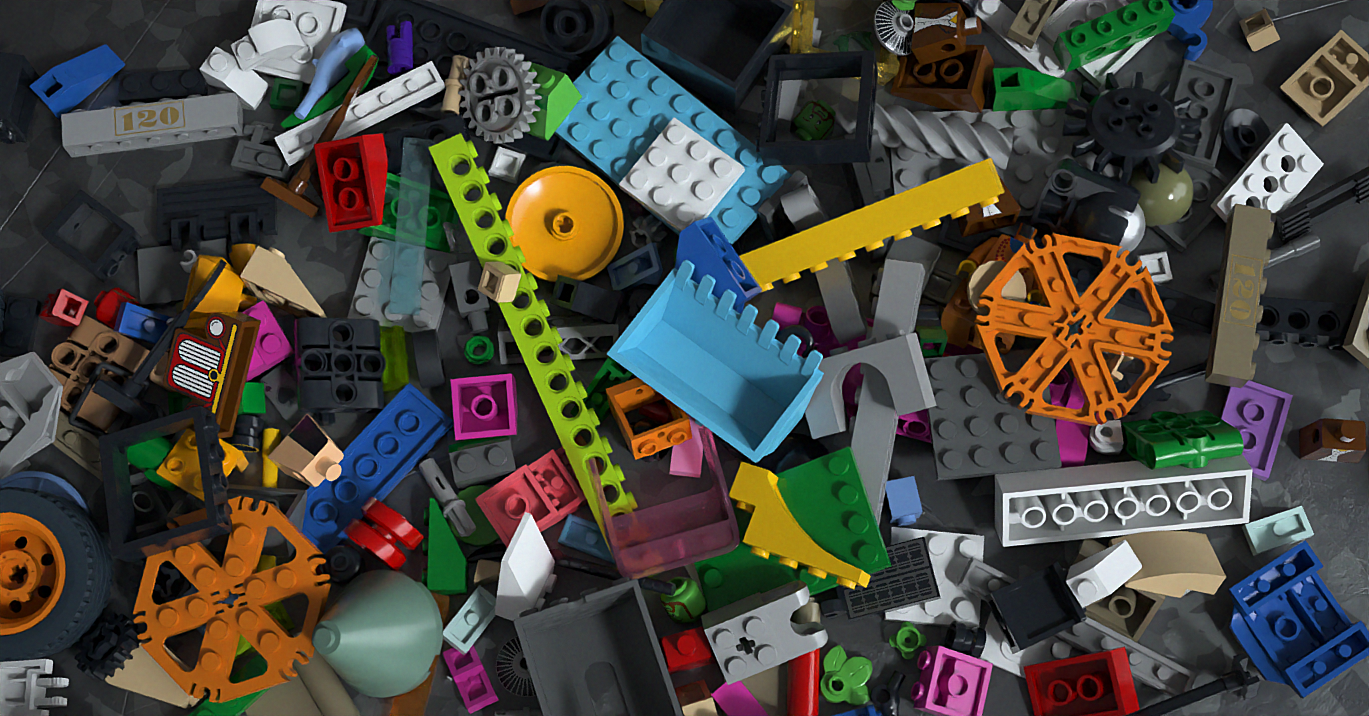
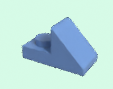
(636, 268)

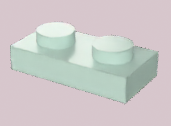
(1277, 530)
(470, 620)

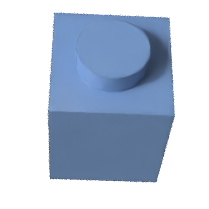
(902, 501)

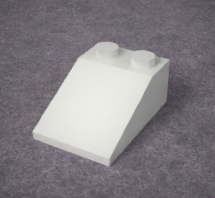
(524, 572)

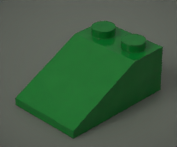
(440, 211)

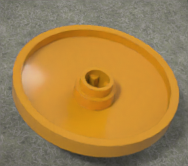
(565, 223)

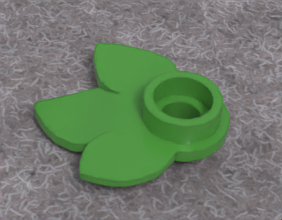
(849, 674)

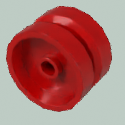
(386, 530)

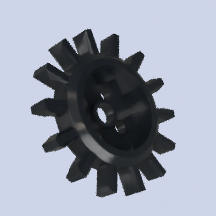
(1127, 144)

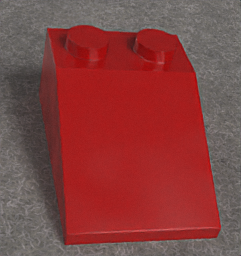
(353, 180)
(1083, 685)

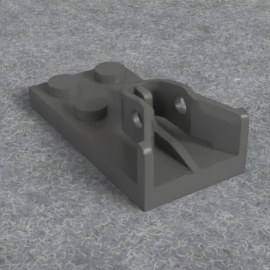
(867, 178)

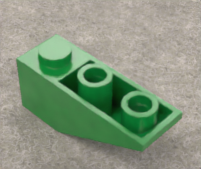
(1028, 90)
(447, 565)

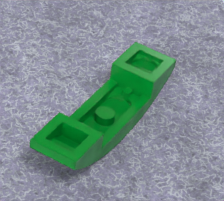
(338, 93)

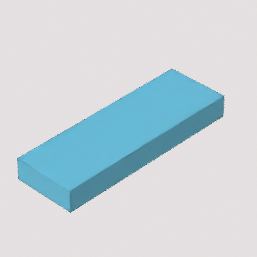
(585, 537)

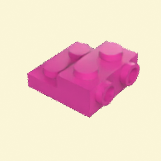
(271, 342)
(951, 683)

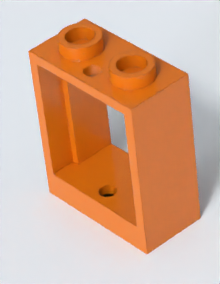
(625, 398)

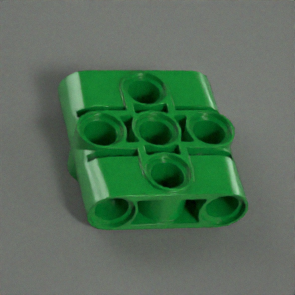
(1180, 439)

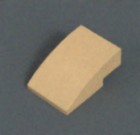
(1329, 79)
(1173, 562)

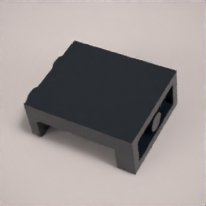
(1035, 607)

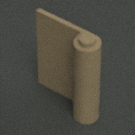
(310, 693)

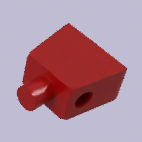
(686, 650)

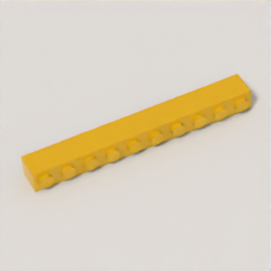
(875, 222)

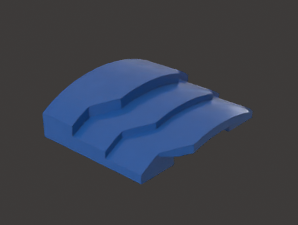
(1294, 623)

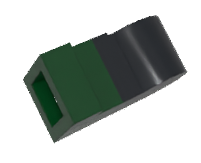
(930, 330)

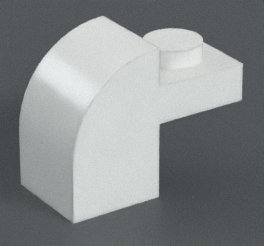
(265, 41)

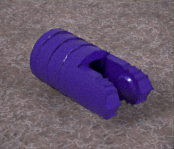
(400, 49)

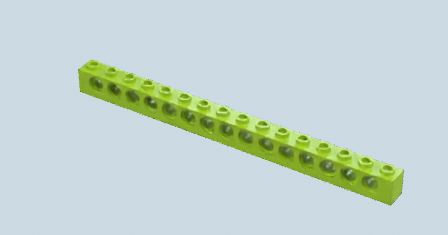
(447, 157)

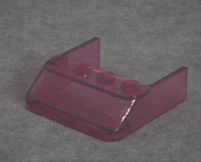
(672, 531)

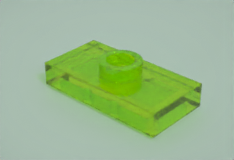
(394, 352)

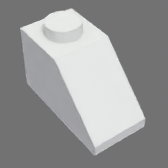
(225, 74)
(1102, 573)

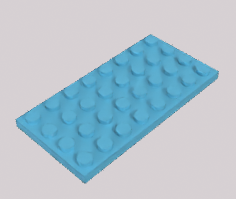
(627, 108)

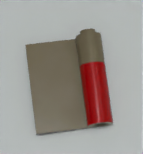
(793, 685)

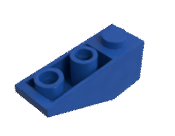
(76, 79)

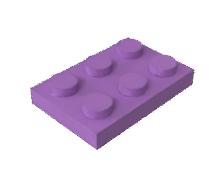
(1260, 418)

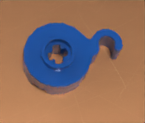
(1187, 25)

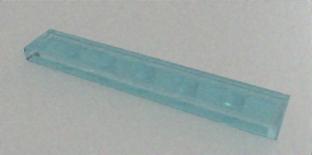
(411, 227)

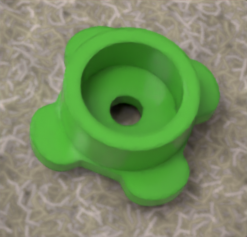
(907, 631)

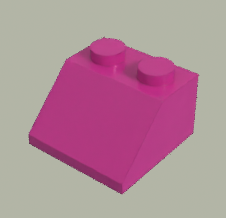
(484, 406)

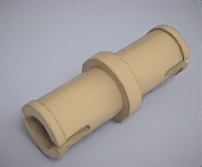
(453, 85)

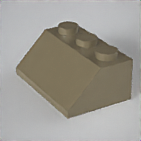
(1124, 610)

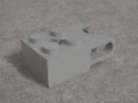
(767, 629)

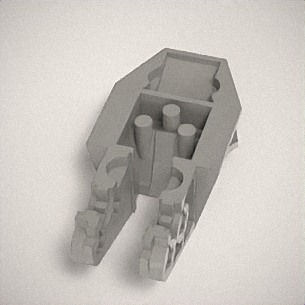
(27, 410)

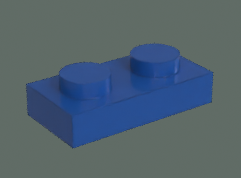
(140, 323)

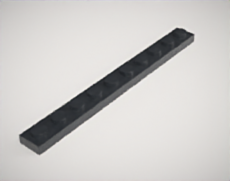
(1178, 305)

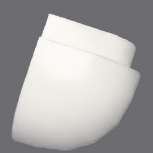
(1107, 438)

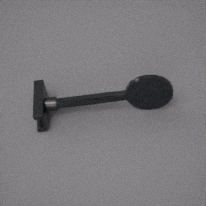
(126, 394)
(1228, 682)

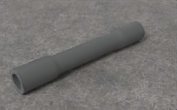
(1292, 249)

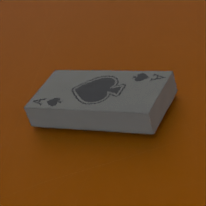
(283, 394)

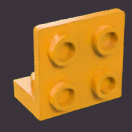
(183, 464)

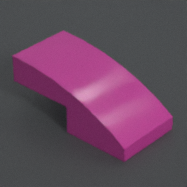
(470, 678)

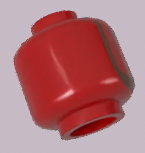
(109, 304)

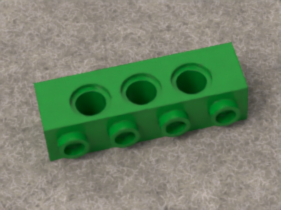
(1112, 32)

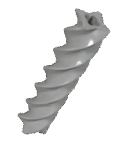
(927, 132)

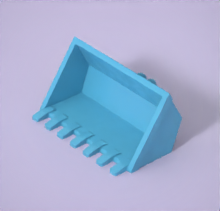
(719, 363)

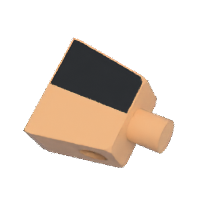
(308, 454)

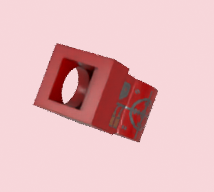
(63, 308)

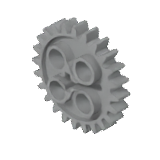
(505, 115)

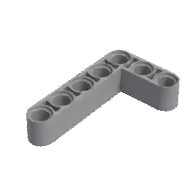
(836, 280)

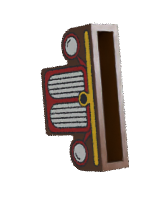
(213, 365)

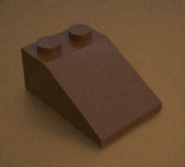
(948, 84)

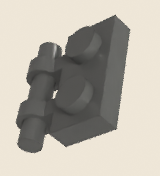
(261, 159)

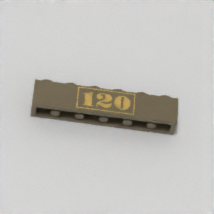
(1239, 296)

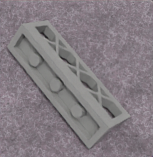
(568, 327)

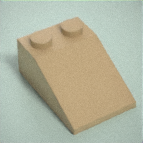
(275, 282)

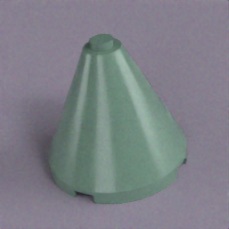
(381, 633)

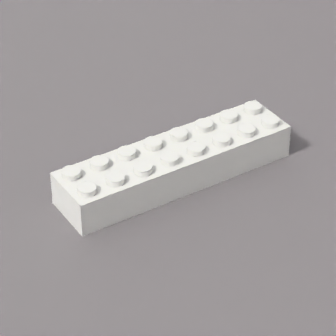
(1119, 500)

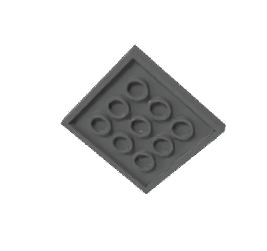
(978, 428)

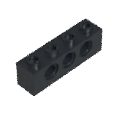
(449, 124)
(1307, 315)

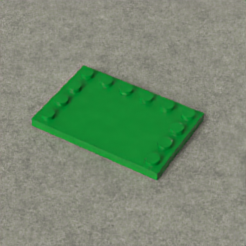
(829, 506)

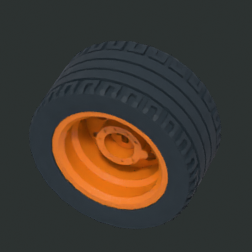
(77, 577)

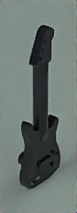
(1155, 390)

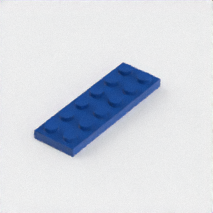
(374, 465)

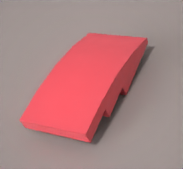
(543, 489)

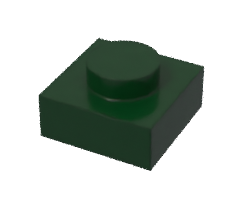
(287, 94)

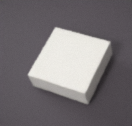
(507, 165)
(1157, 266)

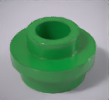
(475, 342)

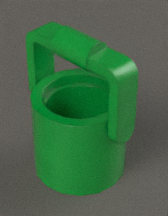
(149, 457)

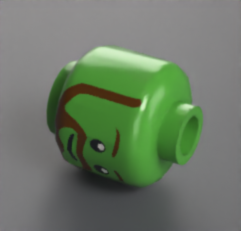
(814, 120)
(686, 603)

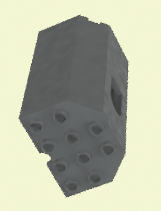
(599, 627)

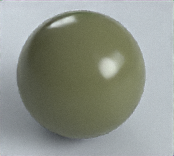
(1165, 200)

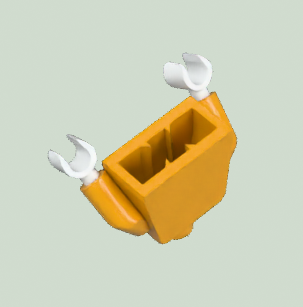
(222, 297)

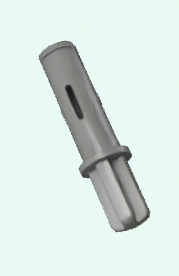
(452, 506)

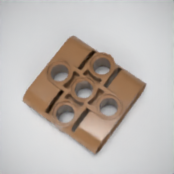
(95, 339)

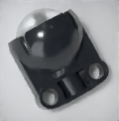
(1089, 209)

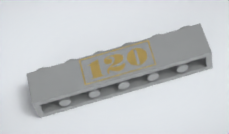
(152, 124)

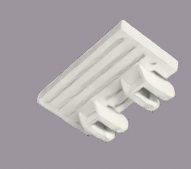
(23, 689)

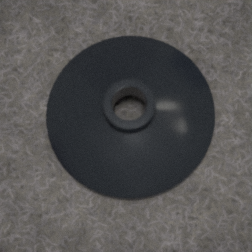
(1244, 133)

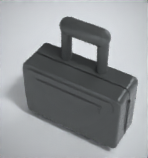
(918, 251)

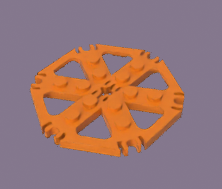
(1102, 335)
(250, 620)

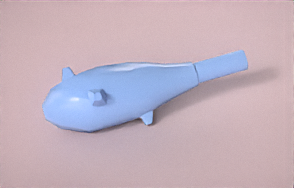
(330, 67)

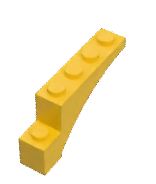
(778, 533)

